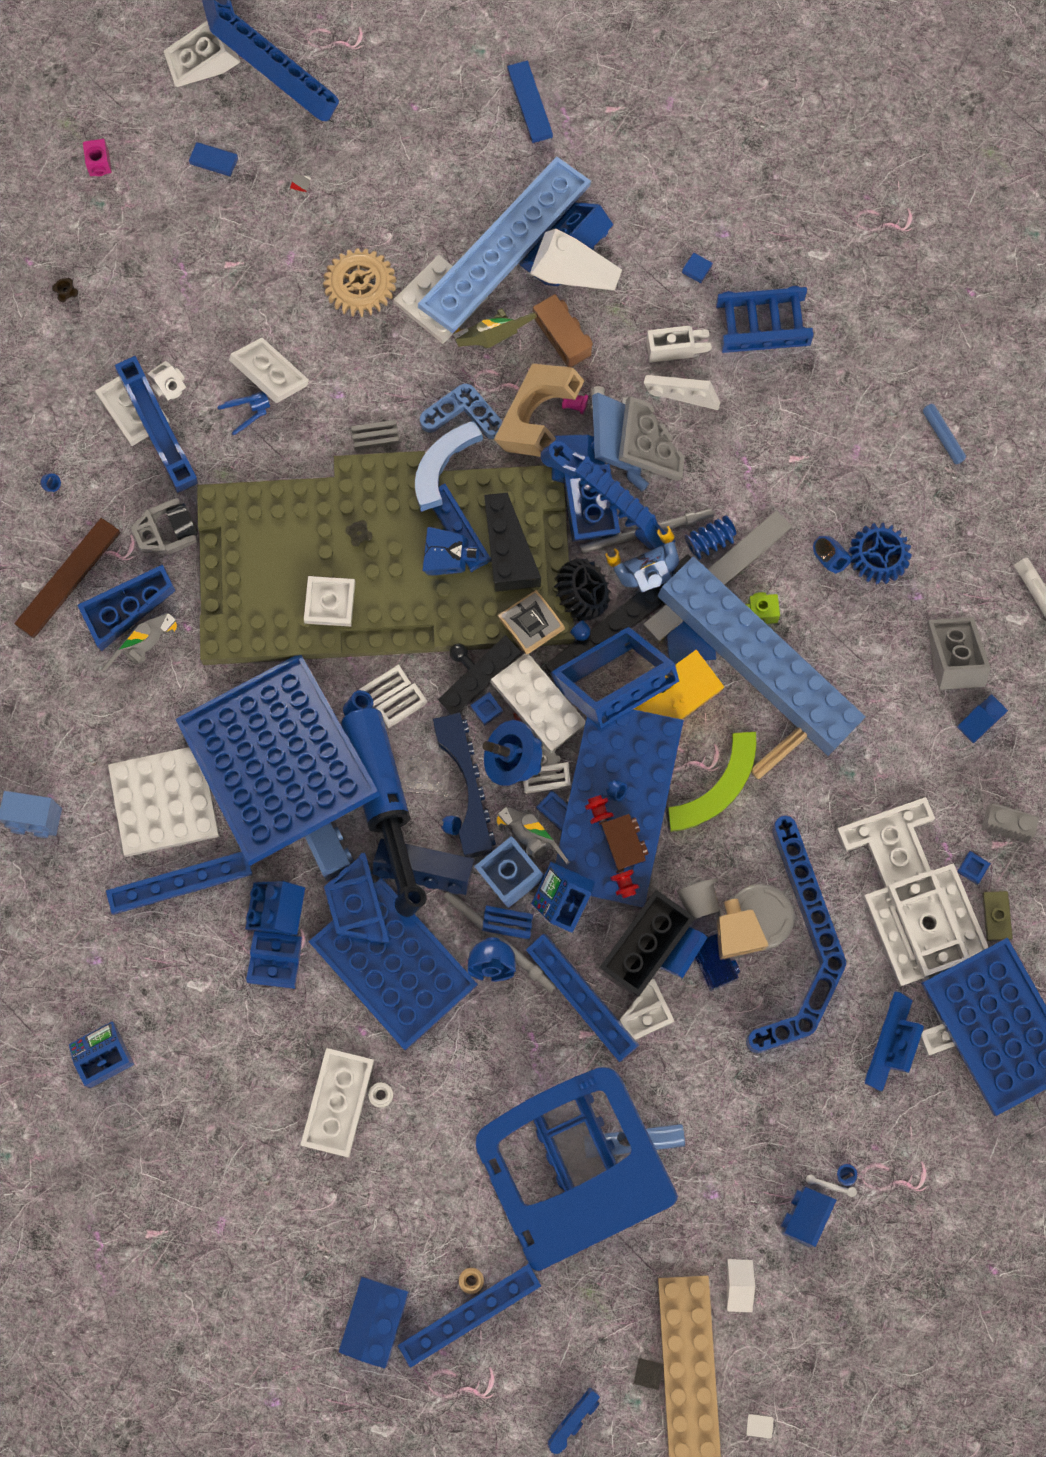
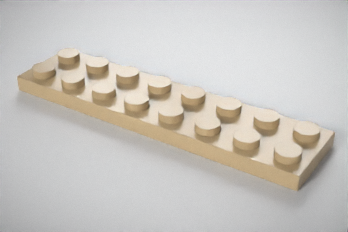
(689, 1367)

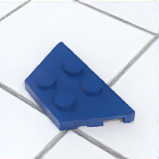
(356, 903)

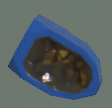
(831, 554)

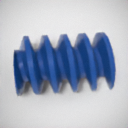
(711, 536)

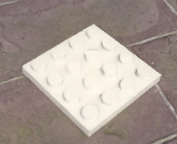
(162, 802)

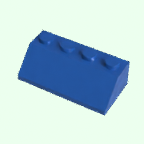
(581, 221)

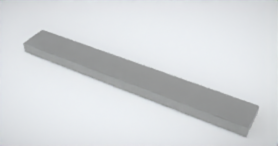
(727, 568)

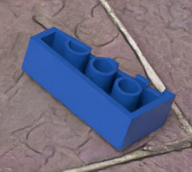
(124, 605)

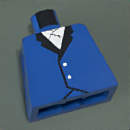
(447, 552)

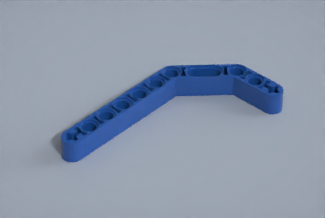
(269, 59)
(815, 932)

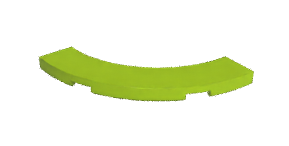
(724, 792)

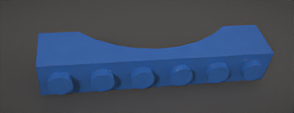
(155, 424)

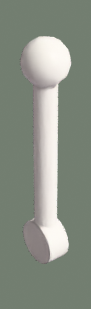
(850, 1191)

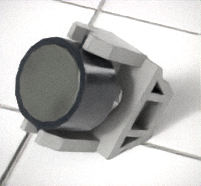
(181, 524)

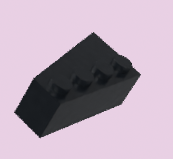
(509, 551)

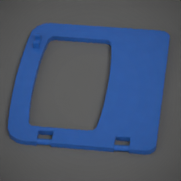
(595, 1208)

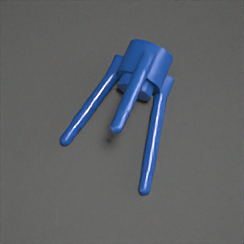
(257, 402)

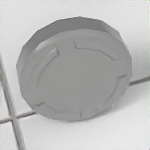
(771, 909)

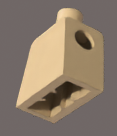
(739, 931)

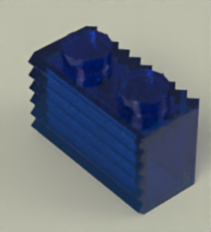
(716, 971)

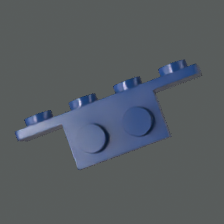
(896, 1043)

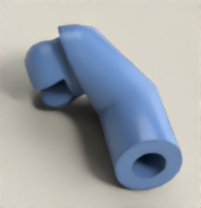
(636, 479)

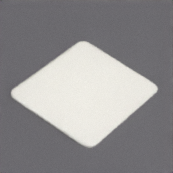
(760, 1426)

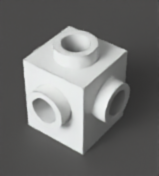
(167, 381)

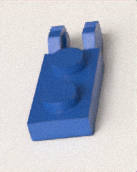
(572, 1422)

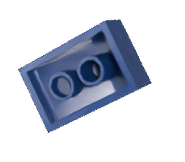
(587, 513)

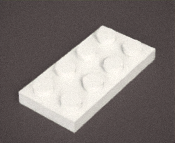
(538, 702)
(337, 1102)

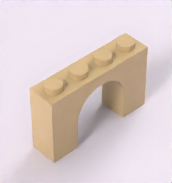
(538, 386)

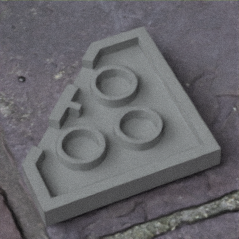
(648, 442)

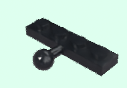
(478, 674)

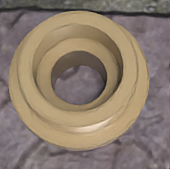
(463, 1280)

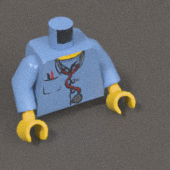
(650, 568)

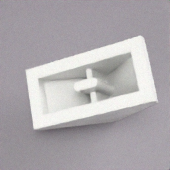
(740, 1285)

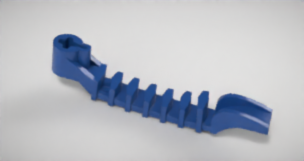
(630, 507)

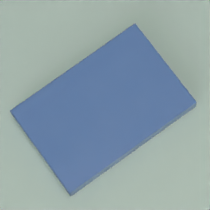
(608, 425)

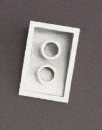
(199, 56)

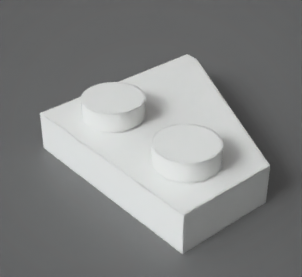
(647, 1013)

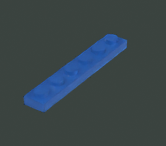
(178, 883)
(582, 997)
(469, 1315)

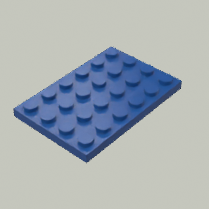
(399, 982)
(994, 1023)

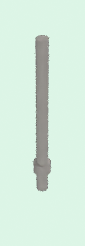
(688, 519)
(535, 972)

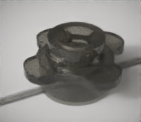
(360, 526)

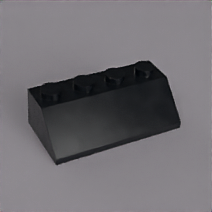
(646, 944)

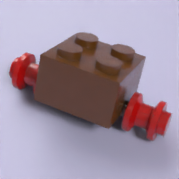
(622, 843)

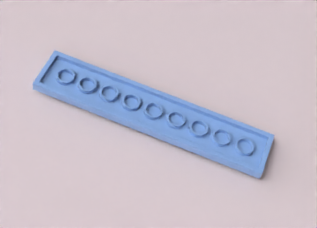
(504, 245)

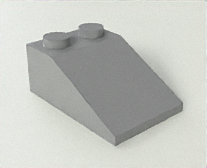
(958, 653)

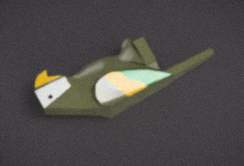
(491, 331)

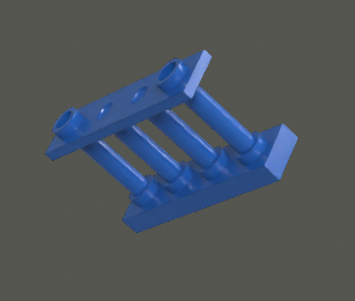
(755, 338)

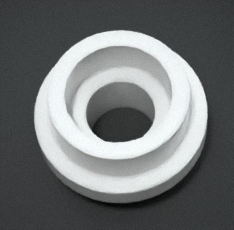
(380, 1087)

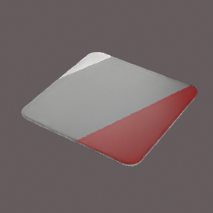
(300, 183)

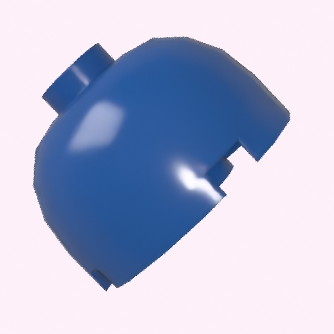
(492, 959)

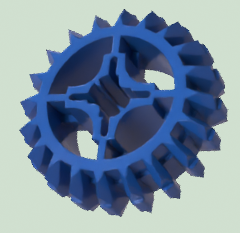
(896, 547)

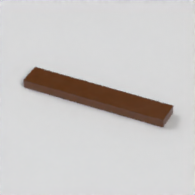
(67, 578)

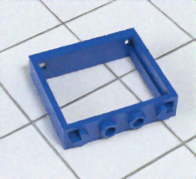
(626, 697)

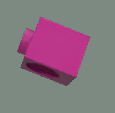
(93, 150)

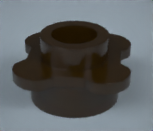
(60, 285)

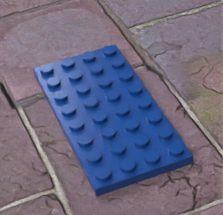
(637, 751)

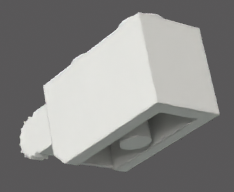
(675, 343)

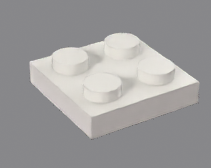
(329, 601)

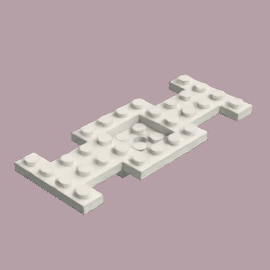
(915, 894)

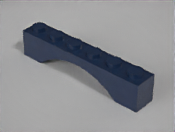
(452, 739)

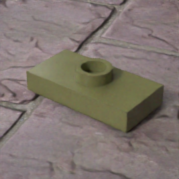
(997, 915)

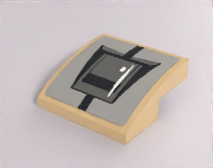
(531, 622)

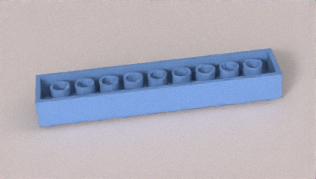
(760, 656)

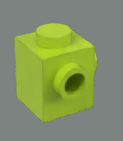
(765, 606)

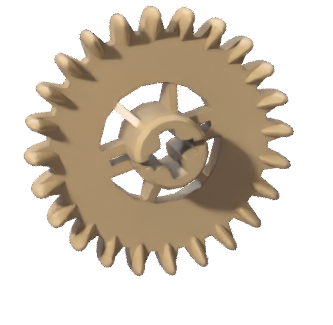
(363, 294)

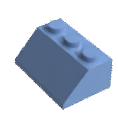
(328, 851)

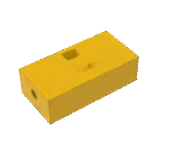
(695, 688)

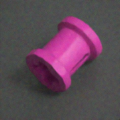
(578, 404)

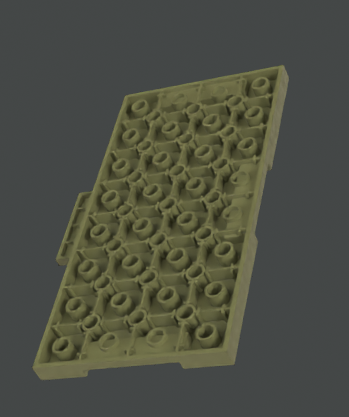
(273, 534)

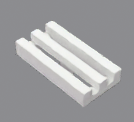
(384, 677)
(406, 712)
(551, 786)

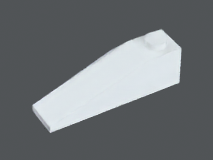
(572, 263)

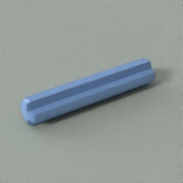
(944, 433)

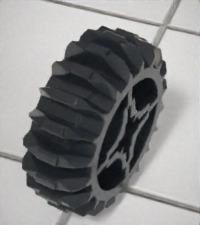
(582, 589)

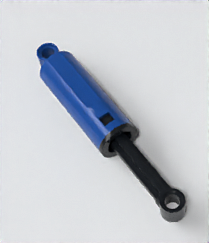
(388, 811)

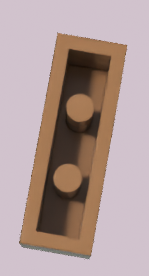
(563, 330)

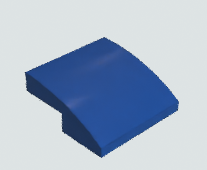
(684, 641)
(274, 959)

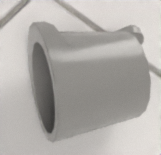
(701, 899)

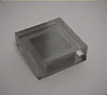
(648, 1373)

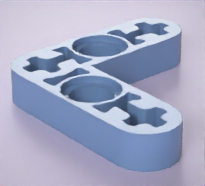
(461, 404)

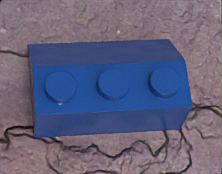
(374, 1322)

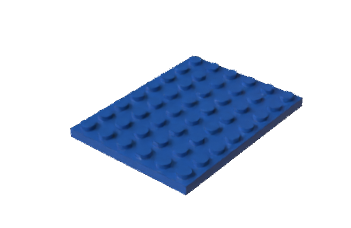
(276, 759)

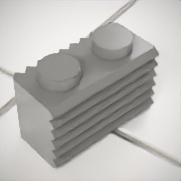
(1010, 823)

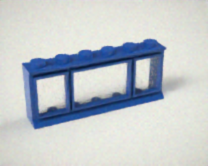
(575, 1142)

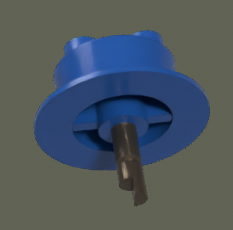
(512, 754)

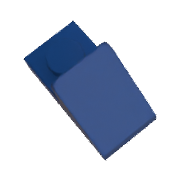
(982, 718)

